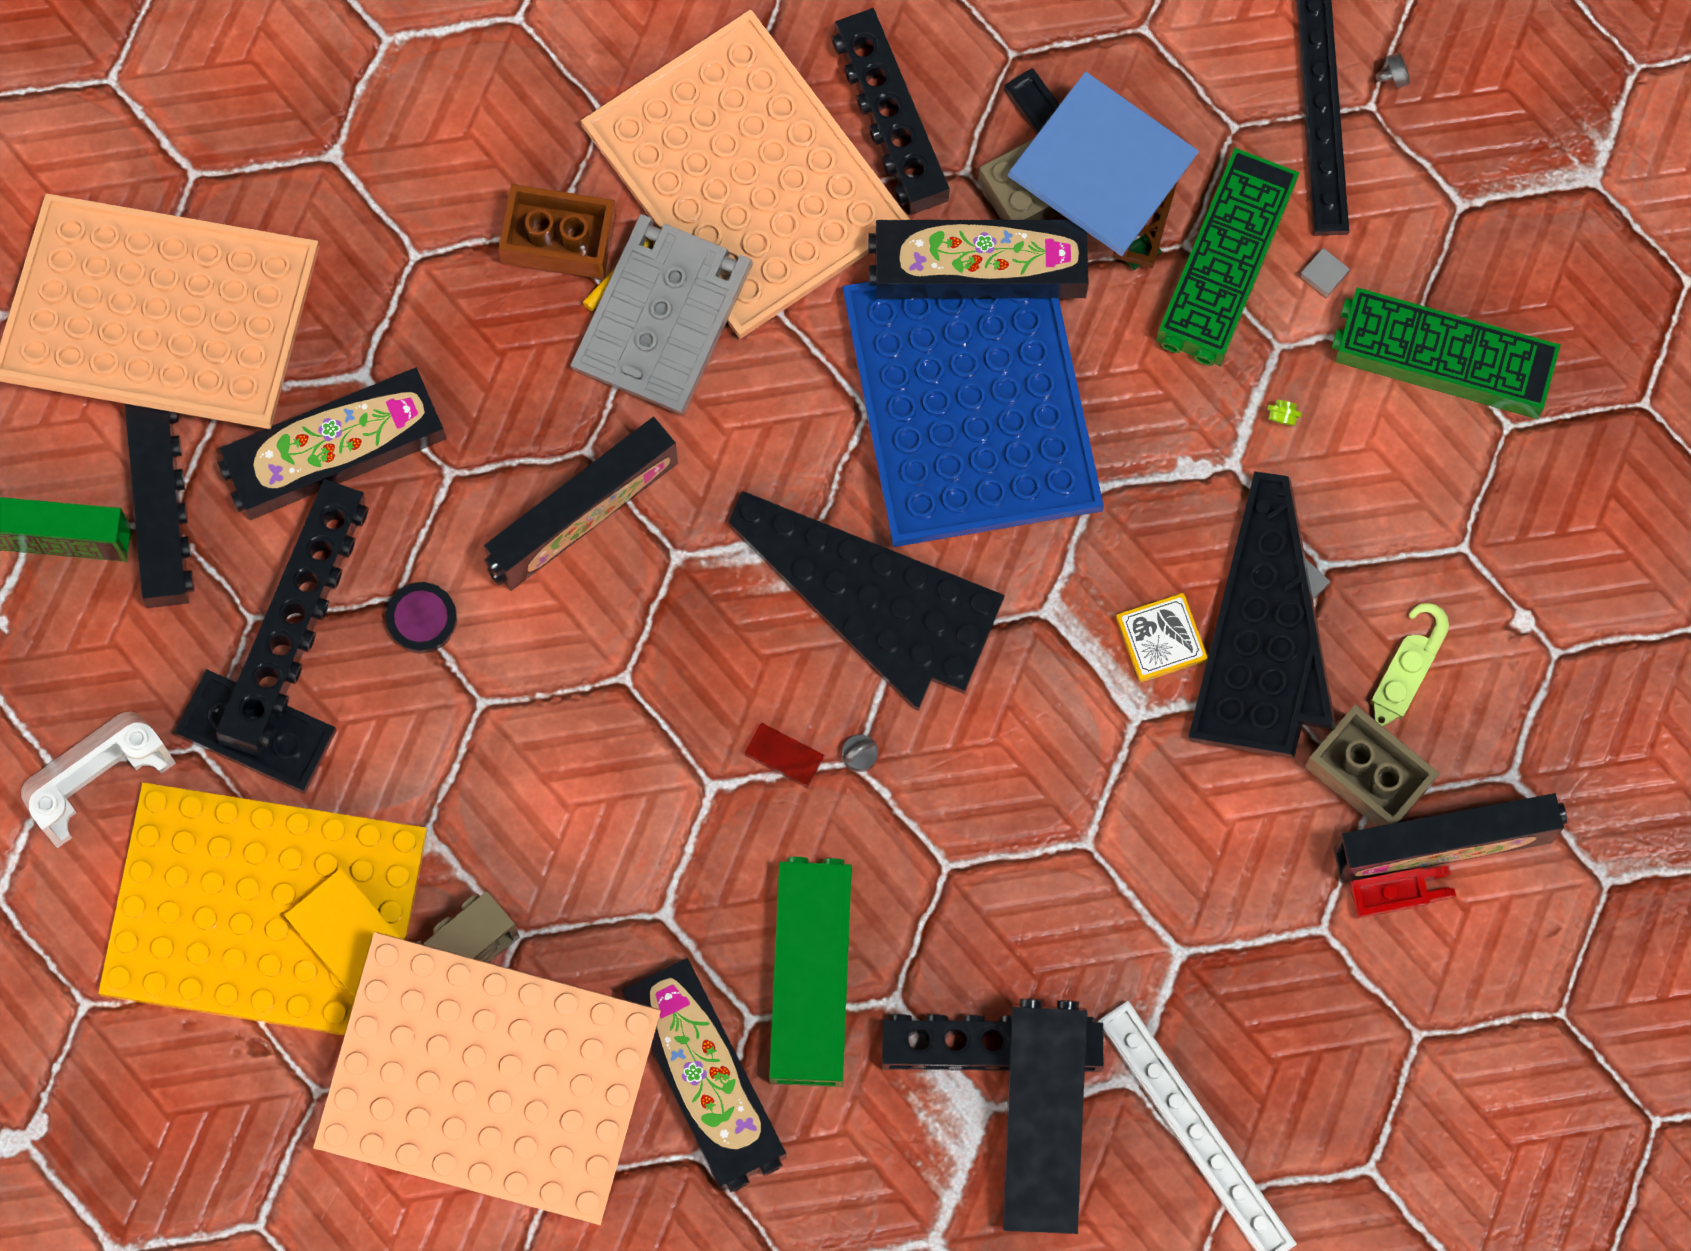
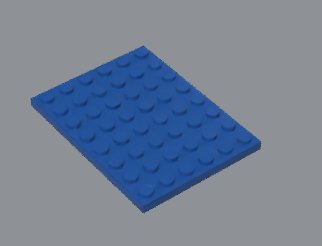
(971, 413)

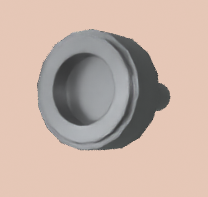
(1397, 70)
(860, 753)

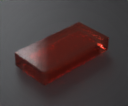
(784, 755)

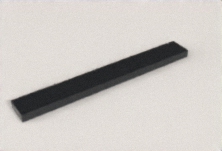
(1322, 117)

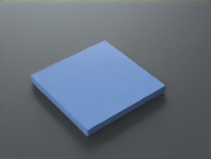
(1103, 163)

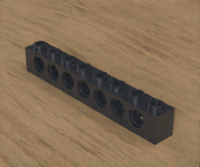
(331, 503)

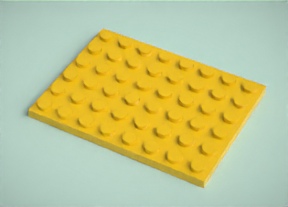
(209, 899)

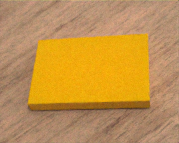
(339, 927)

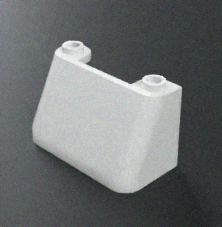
(122, 737)

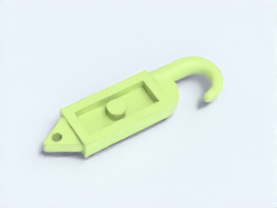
(1409, 667)

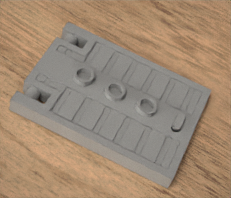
(661, 315)

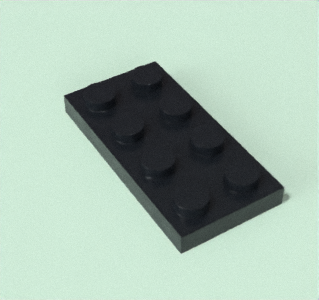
(294, 752)

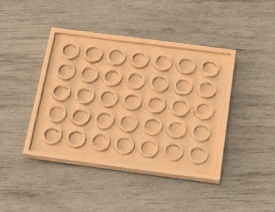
(749, 161)
(157, 311)
(487, 1078)

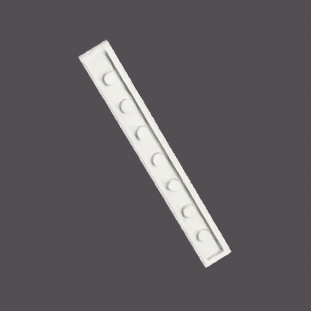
(1195, 1131)

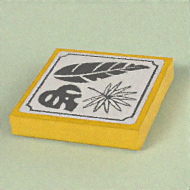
(1161, 637)

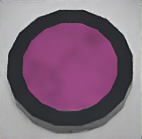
(421, 617)

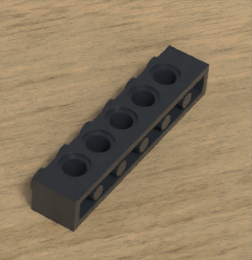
(865, 31)
(899, 1055)

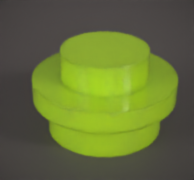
(1284, 413)

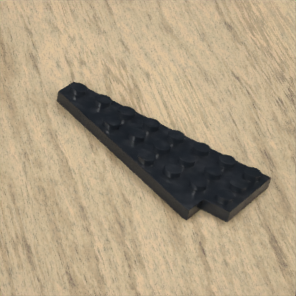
(890, 608)
(1266, 648)

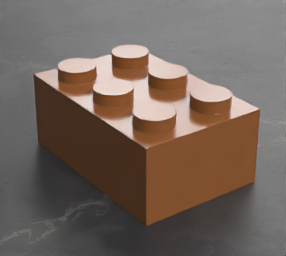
(557, 231)

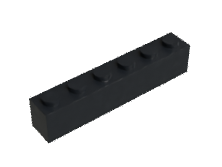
(158, 506)

